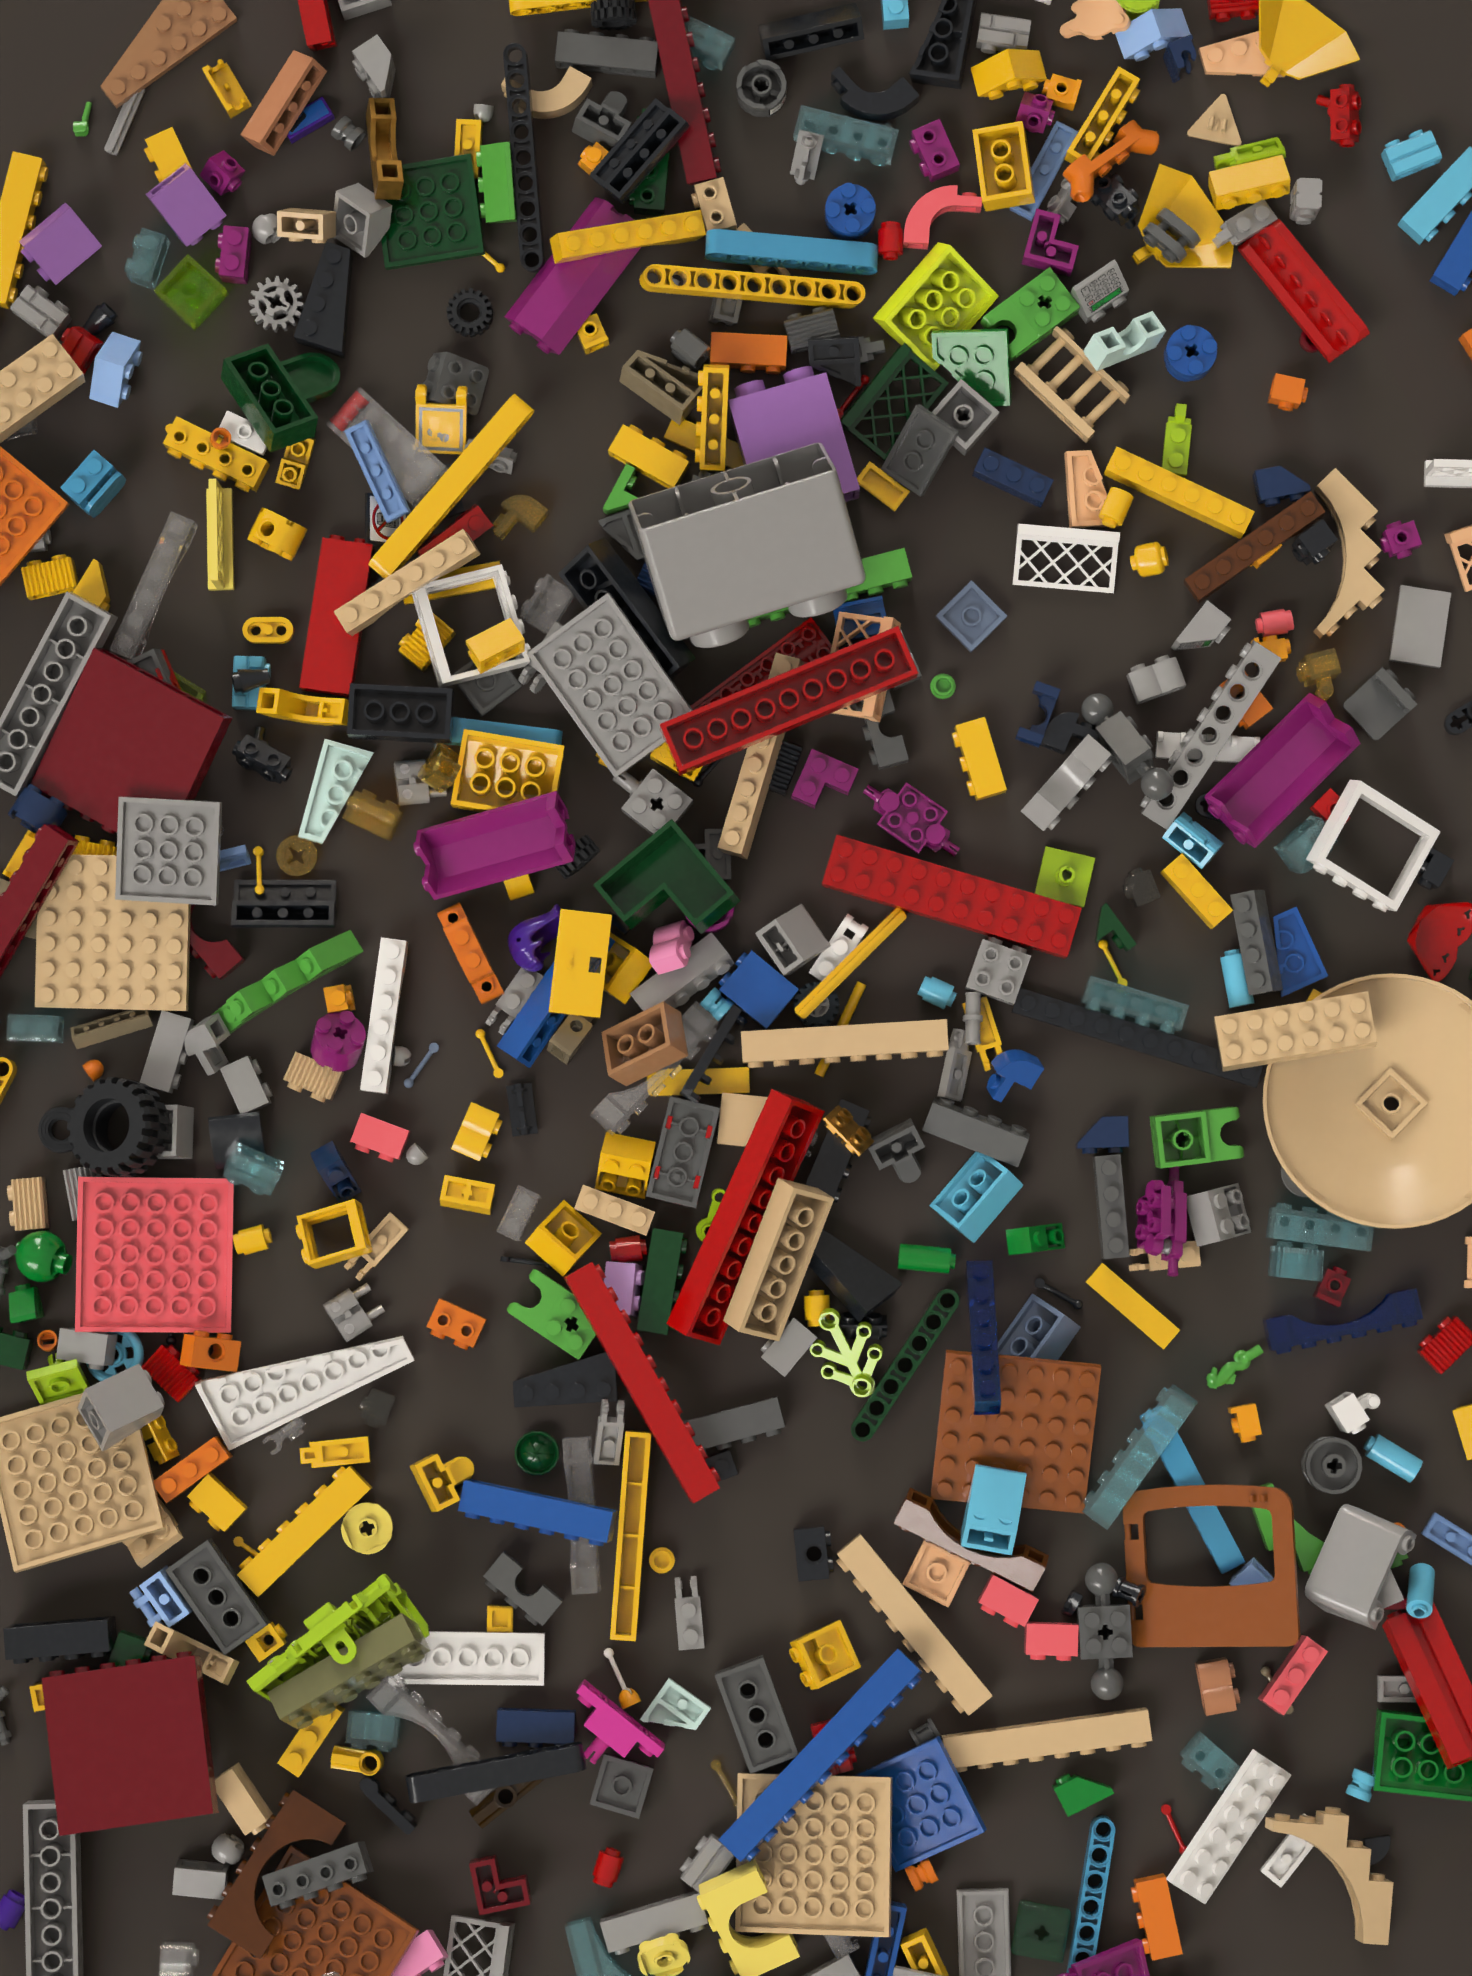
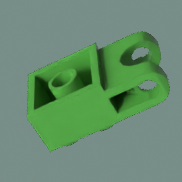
(1026, 318)
(1201, 1136)
(551, 1314)

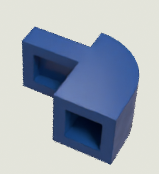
(1013, 1067)

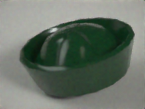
(536, 1453)

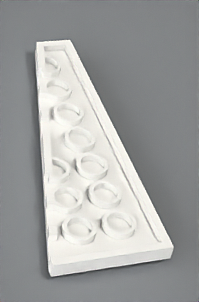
(272, 1395)

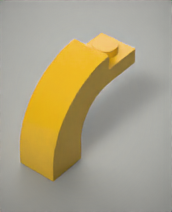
(302, 708)

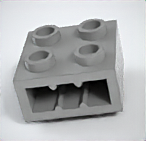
(998, 970)

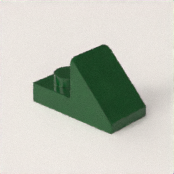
(1110, 923)

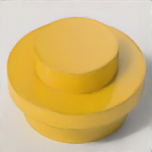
(661, 1560)

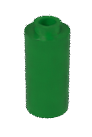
(925, 1258)

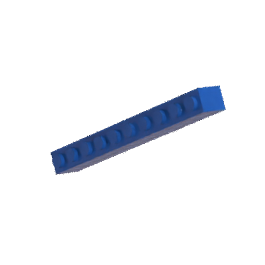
(820, 1756)

